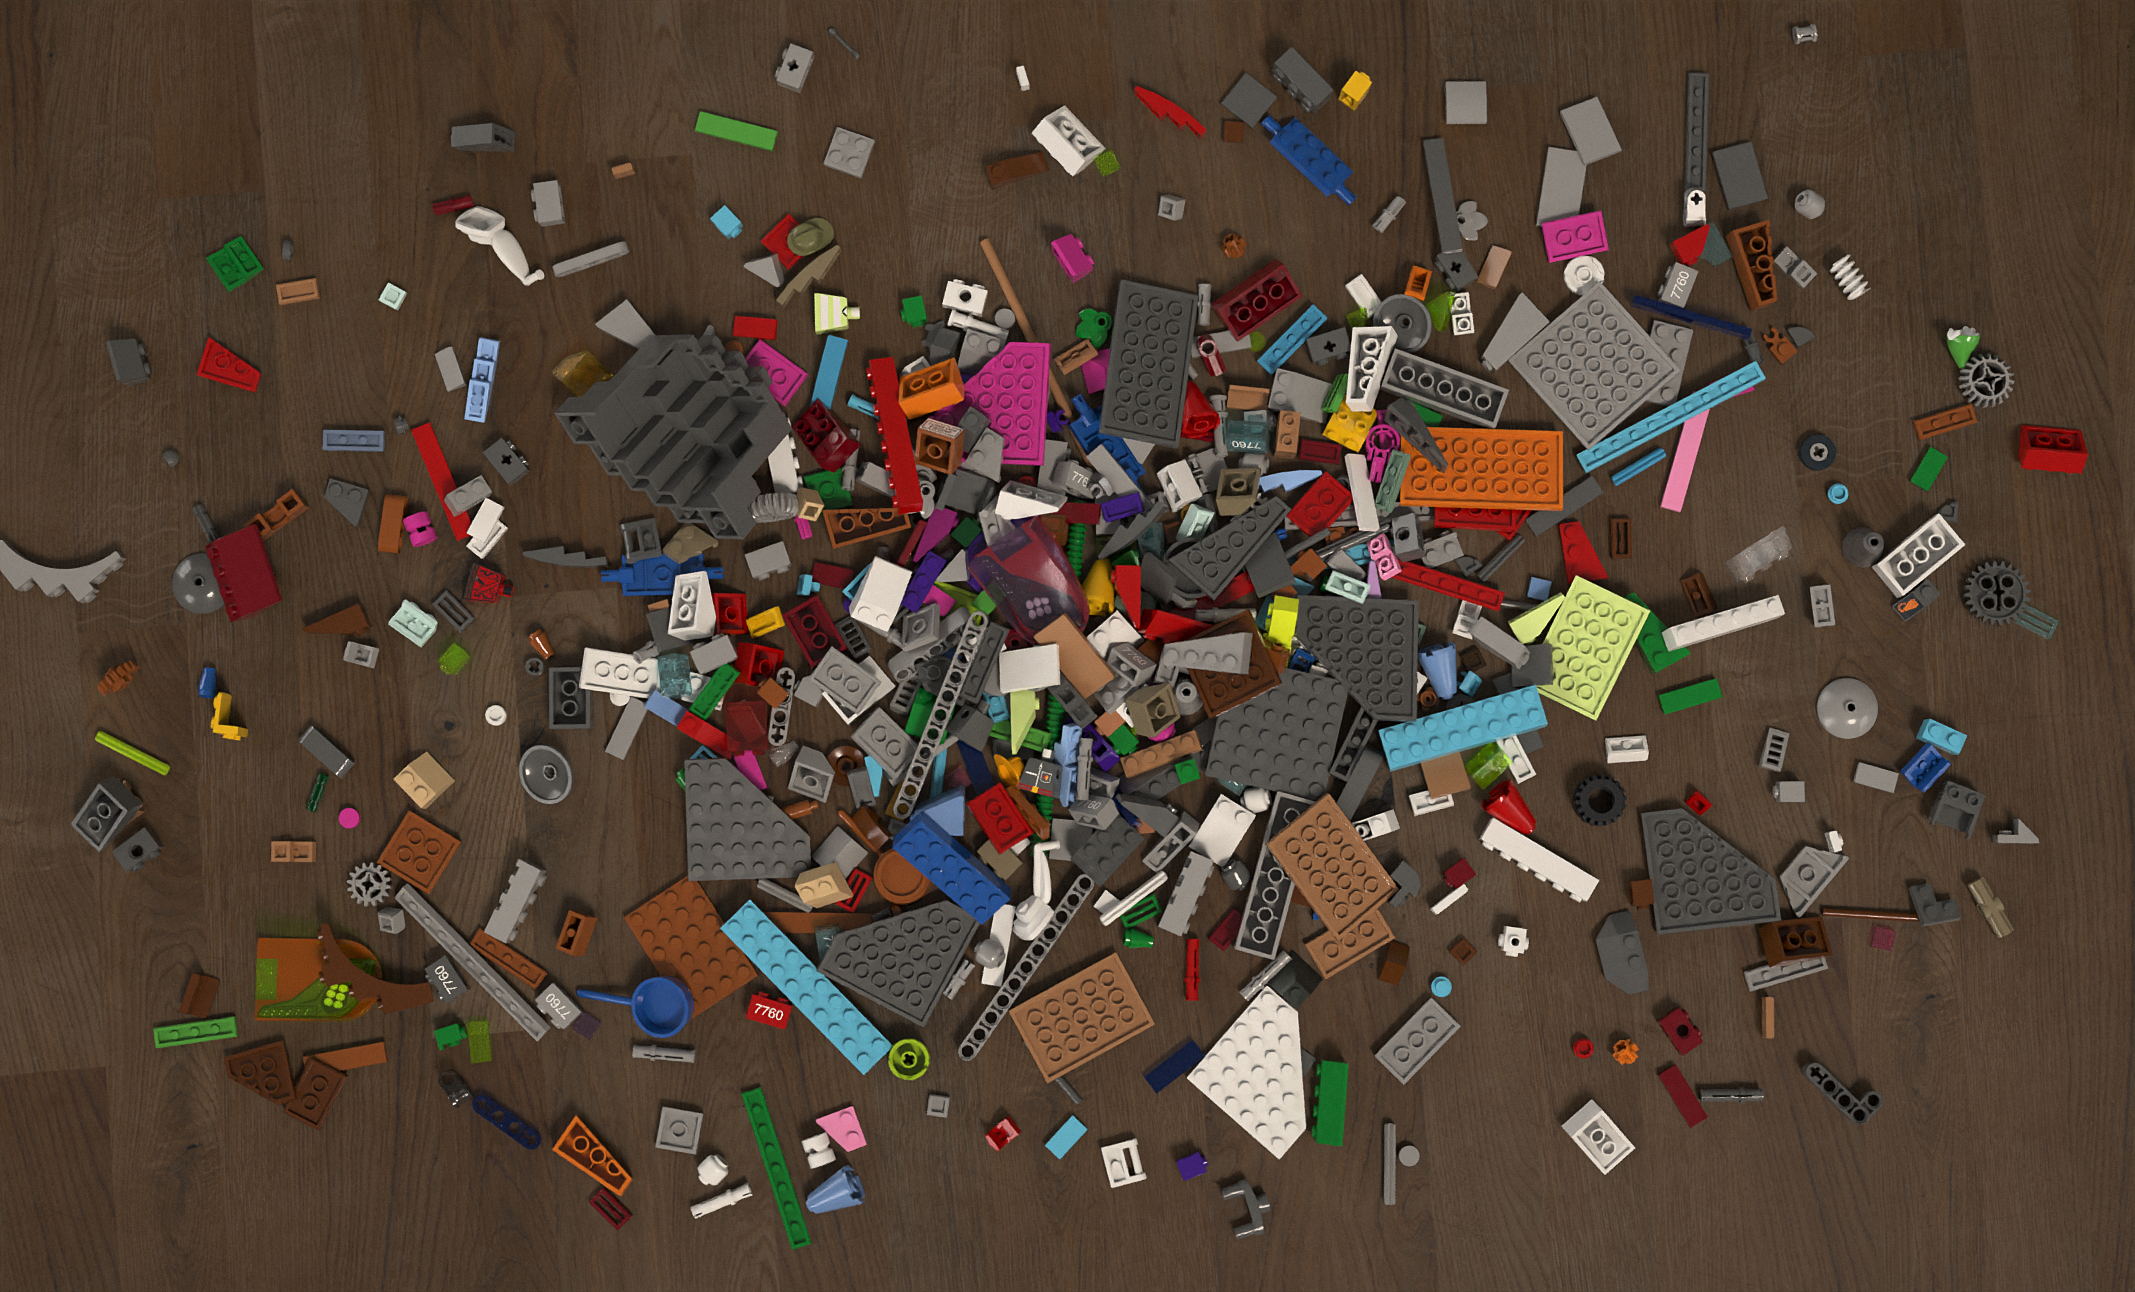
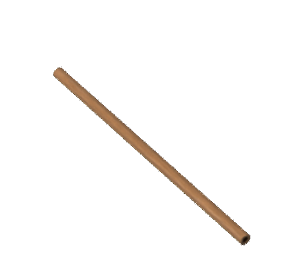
(1029, 335)

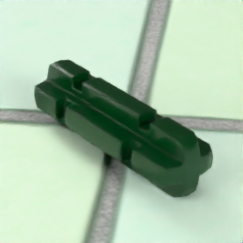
(317, 792)

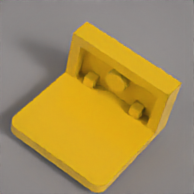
(1350, 427)
(221, 719)

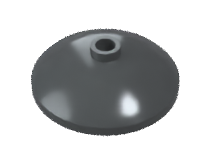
(1392, 313)
(1183, 586)
(195, 598)
(538, 776)

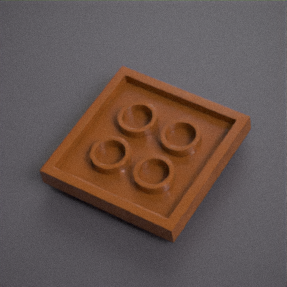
(419, 852)

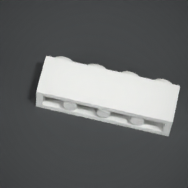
(784, 466)

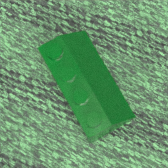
(1331, 1102)

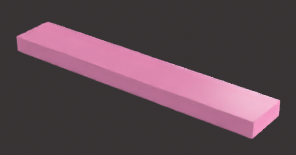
(1683, 462)

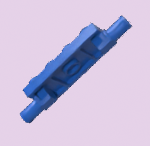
(1311, 157)
(1086, 433)
(656, 574)

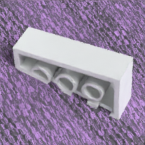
(1368, 362)

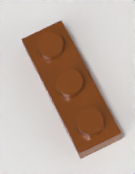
(1029, 812)

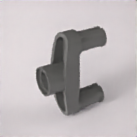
(1256, 1204)

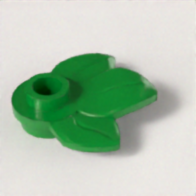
(1092, 329)

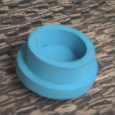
(1837, 493)
(1441, 986)

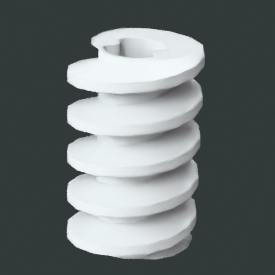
(1849, 278)

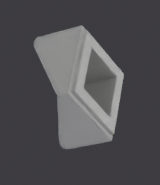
(1171, 207)
(391, 920)

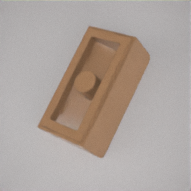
(1494, 267)

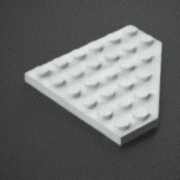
(1258, 1073)

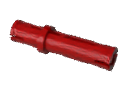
(1192, 970)

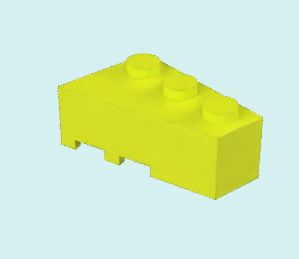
(1282, 621)

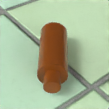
(800, 809)

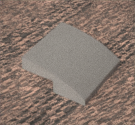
(1466, 103)

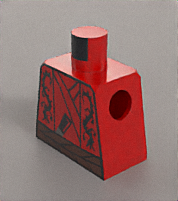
(486, 585)

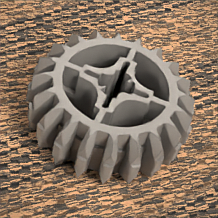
(1986, 387)
(774, 507)

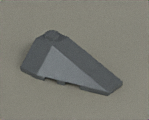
(1408, 423)

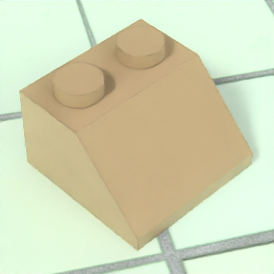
(424, 780)
(823, 886)

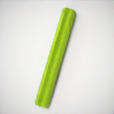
(132, 753)

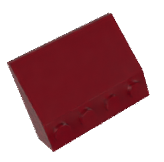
(243, 573)

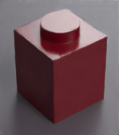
(1458, 874)

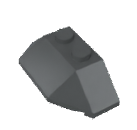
(1622, 953)

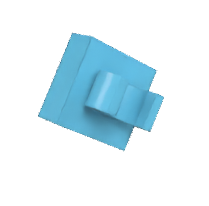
(806, 585)
(1470, 683)

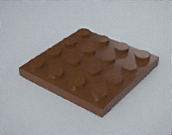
(1228, 690)

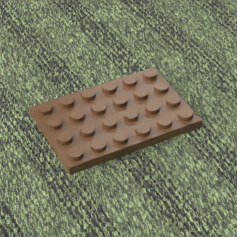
(1332, 866)
(1081, 1017)

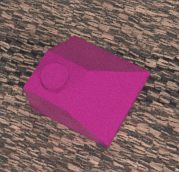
(1095, 372)

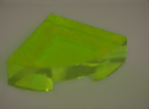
(1357, 318)

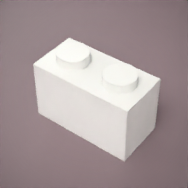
(1179, 484)

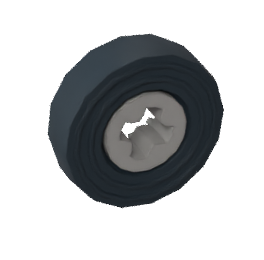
(1815, 462)

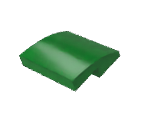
(234, 264)

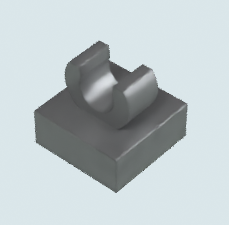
(1102, 485)

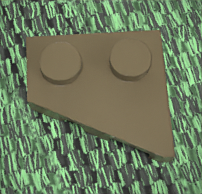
(688, 543)

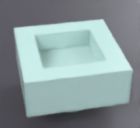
(393, 296)

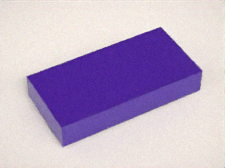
(1122, 507)

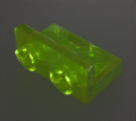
(1487, 765)

